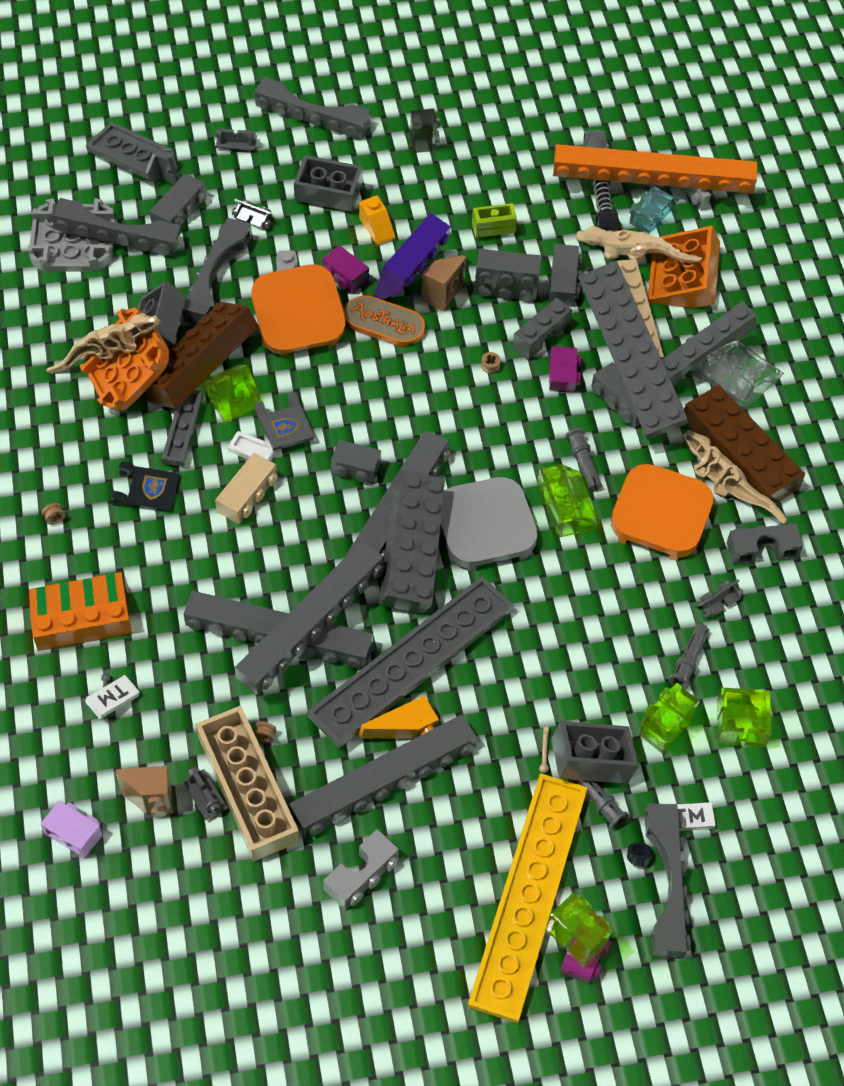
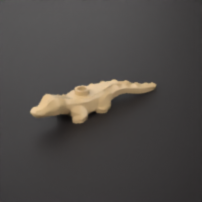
(631, 244)
(108, 340)
(726, 476)

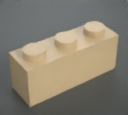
(246, 488)

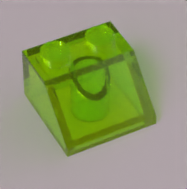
(232, 392)

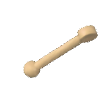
(544, 767)

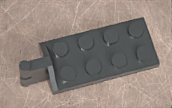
(135, 153)

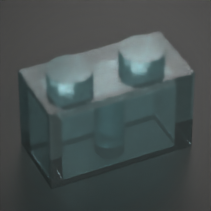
(650, 209)

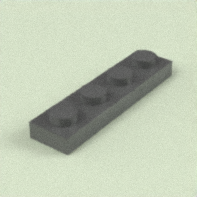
(182, 430)

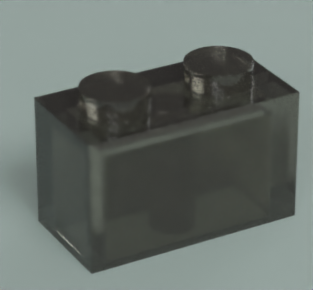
(424, 130)

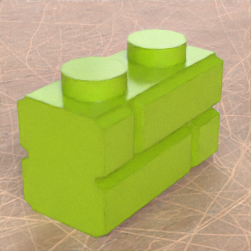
(494, 220)

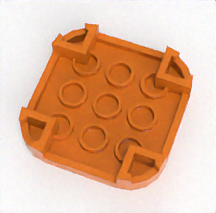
(298, 309)
(129, 374)
(662, 510)

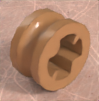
(493, 357)
(53, 513)
(264, 732)

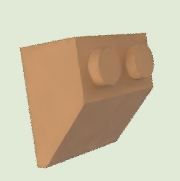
(443, 281)
(147, 789)

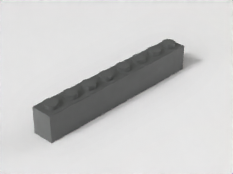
(424, 459)
(309, 618)
(254, 622)
(383, 775)

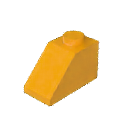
(376, 220)

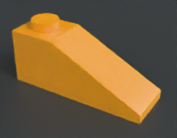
(403, 722)

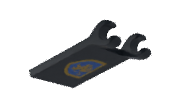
(149, 488)

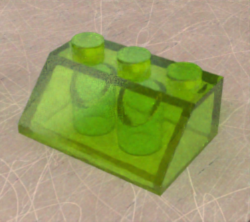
(567, 500)

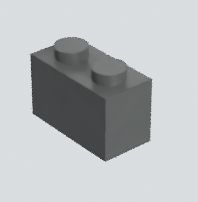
(355, 461)

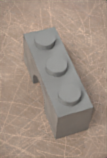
(347, 886)

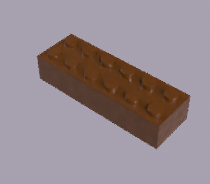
(201, 353)
(744, 444)

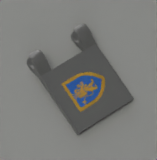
(285, 426)

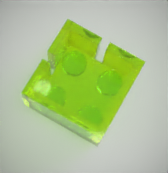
(668, 717)
(743, 717)
(578, 921)

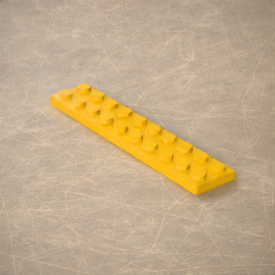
(527, 899)

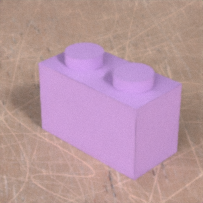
(72, 828)

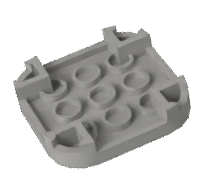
(67, 252)
(487, 522)

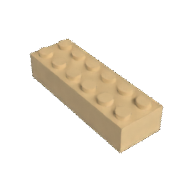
(247, 783)

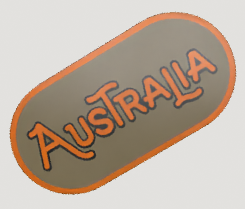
(384, 320)

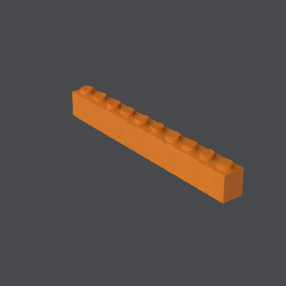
(655, 168)

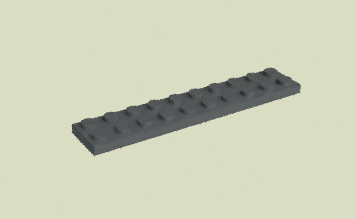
(633, 350)
(409, 661)

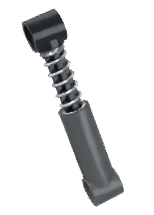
(605, 216)

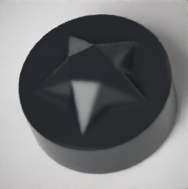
(639, 854)

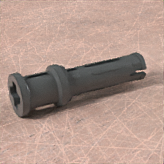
(581, 451)
(687, 663)
(604, 803)

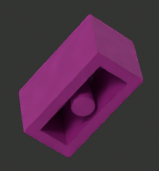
(346, 269)

